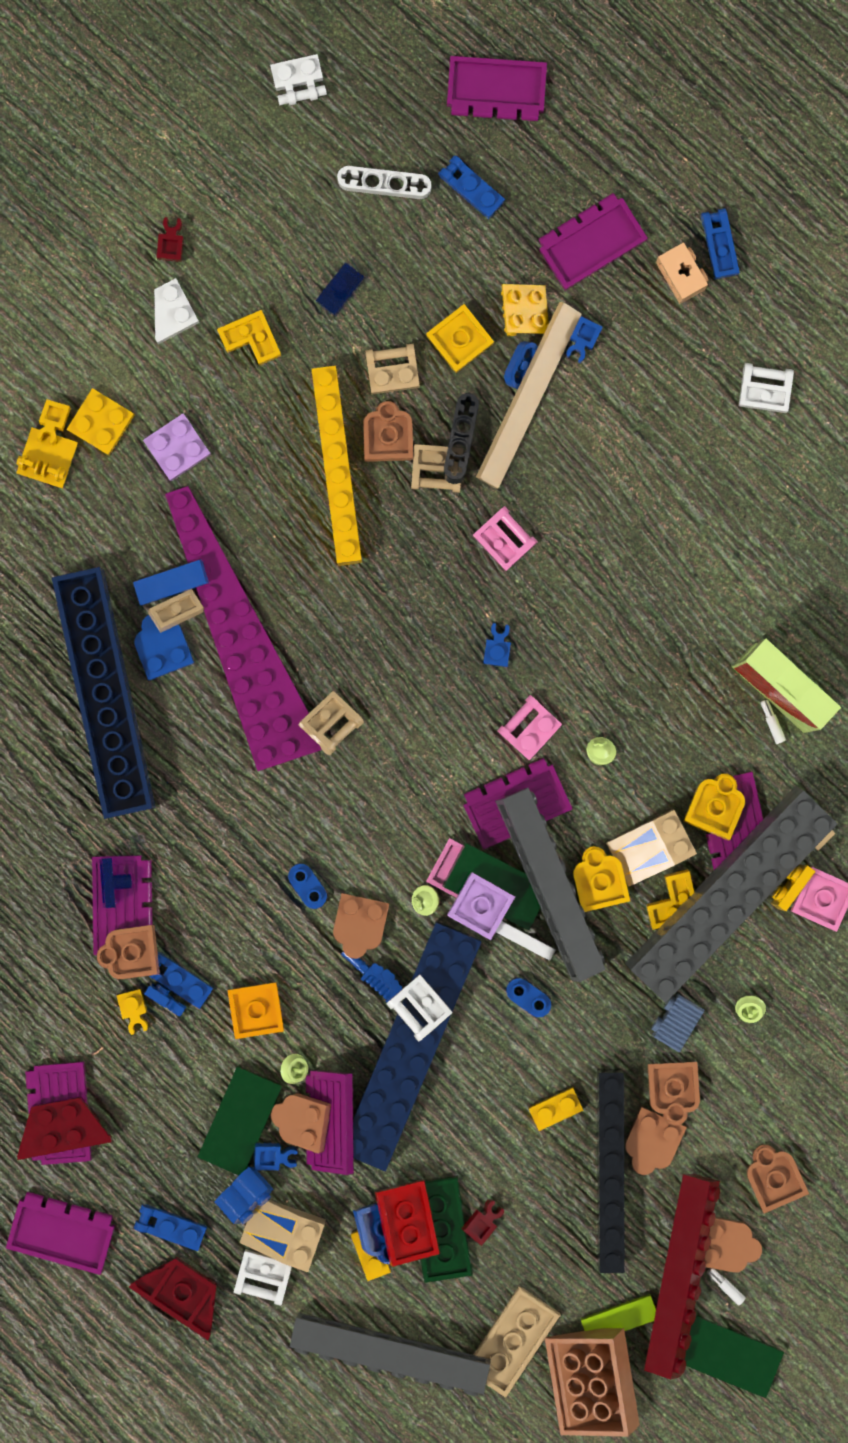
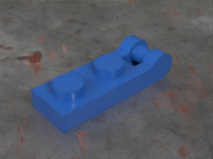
(472, 187)
(720, 244)
(183, 982)
(171, 1227)

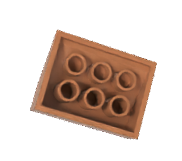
(592, 1383)

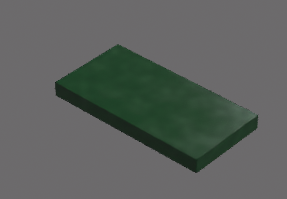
(515, 882)
(239, 1121)
(452, 1241)
(732, 1356)

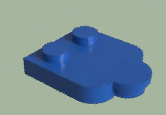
(162, 651)
(371, 1232)

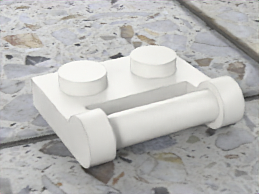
(763, 395)
(425, 1001)
(263, 1269)

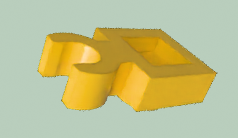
(52, 418)
(132, 1006)

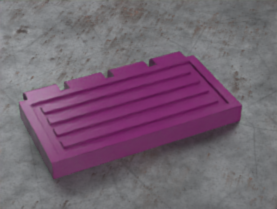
(498, 86)
(592, 243)
(484, 811)
(748, 820)
(128, 902)
(54, 1084)
(338, 1150)
(61, 1235)

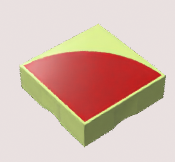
(786, 686)

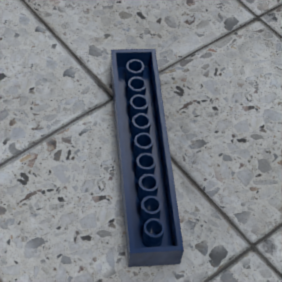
(103, 692)
(404, 1059)

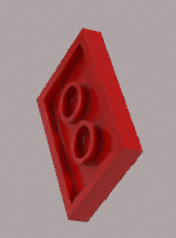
(407, 1222)

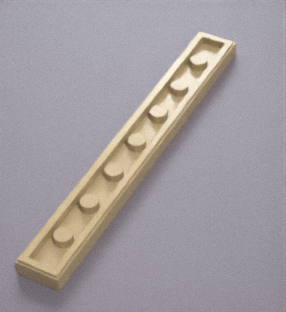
(528, 395)

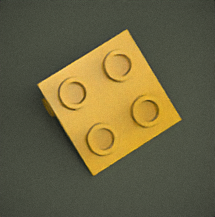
(524, 309)
(44, 461)

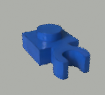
(584, 336)
(497, 650)
(161, 995)
(269, 1156)

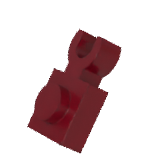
(170, 244)
(480, 1224)

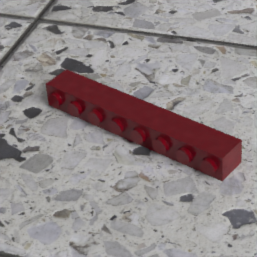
(682, 1276)

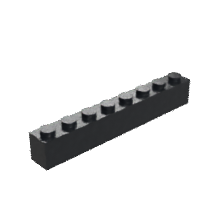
(610, 1171)

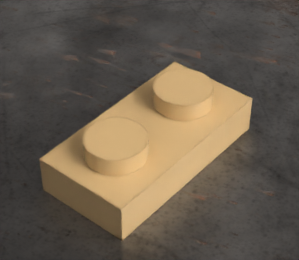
(175, 610)

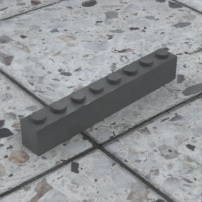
(551, 885)
(390, 1353)

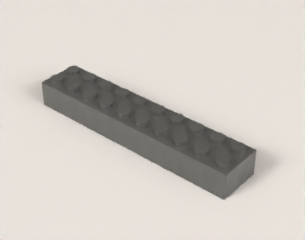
(731, 893)

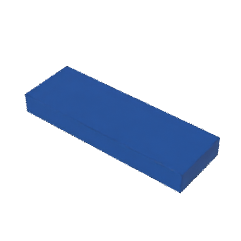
(171, 582)

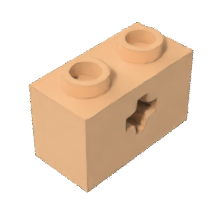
(684, 259)

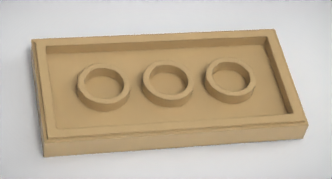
(515, 1338)

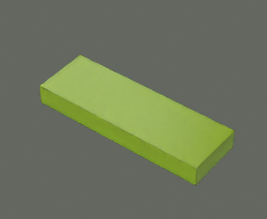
(625, 1315)

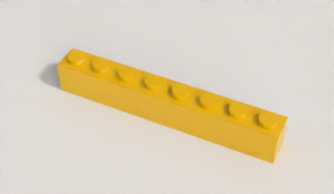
(336, 465)

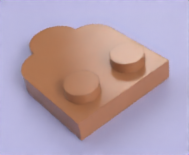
(388, 434)
(359, 924)
(130, 953)
(674, 1090)
(302, 1121)
(652, 1141)
(774, 1178)
(731, 1246)

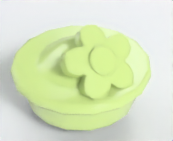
(601, 751)
(425, 900)
(750, 1008)
(294, 1069)

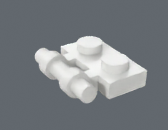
(298, 73)

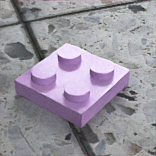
(177, 447)
(480, 906)

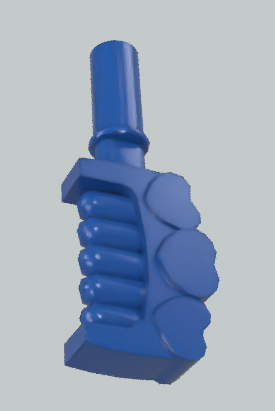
(380, 979)

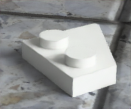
(172, 311)

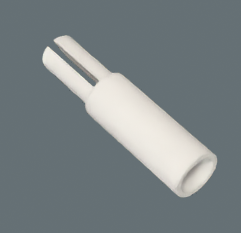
(773, 722)
(727, 1287)

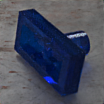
(340, 289)
(111, 882)

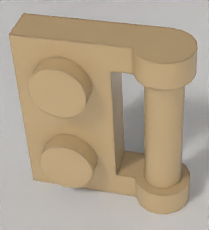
(392, 377)
(432, 459)
(325, 716)

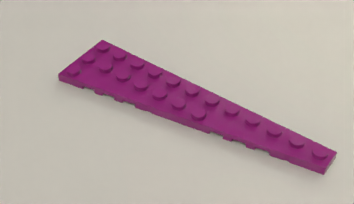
(256, 676)

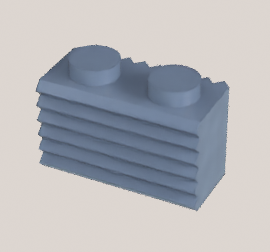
(677, 1022)

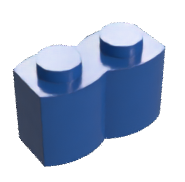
(244, 1195)

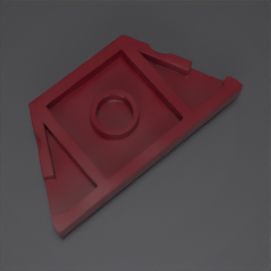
(61, 1128)
(181, 1294)

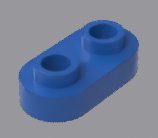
(519, 363)
(307, 886)
(528, 997)

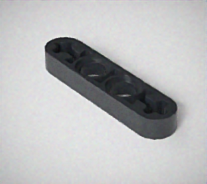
(462, 438)

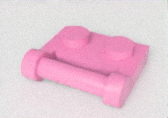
(499, 544)
(536, 733)

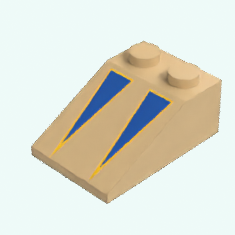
(652, 847)
(284, 1234)

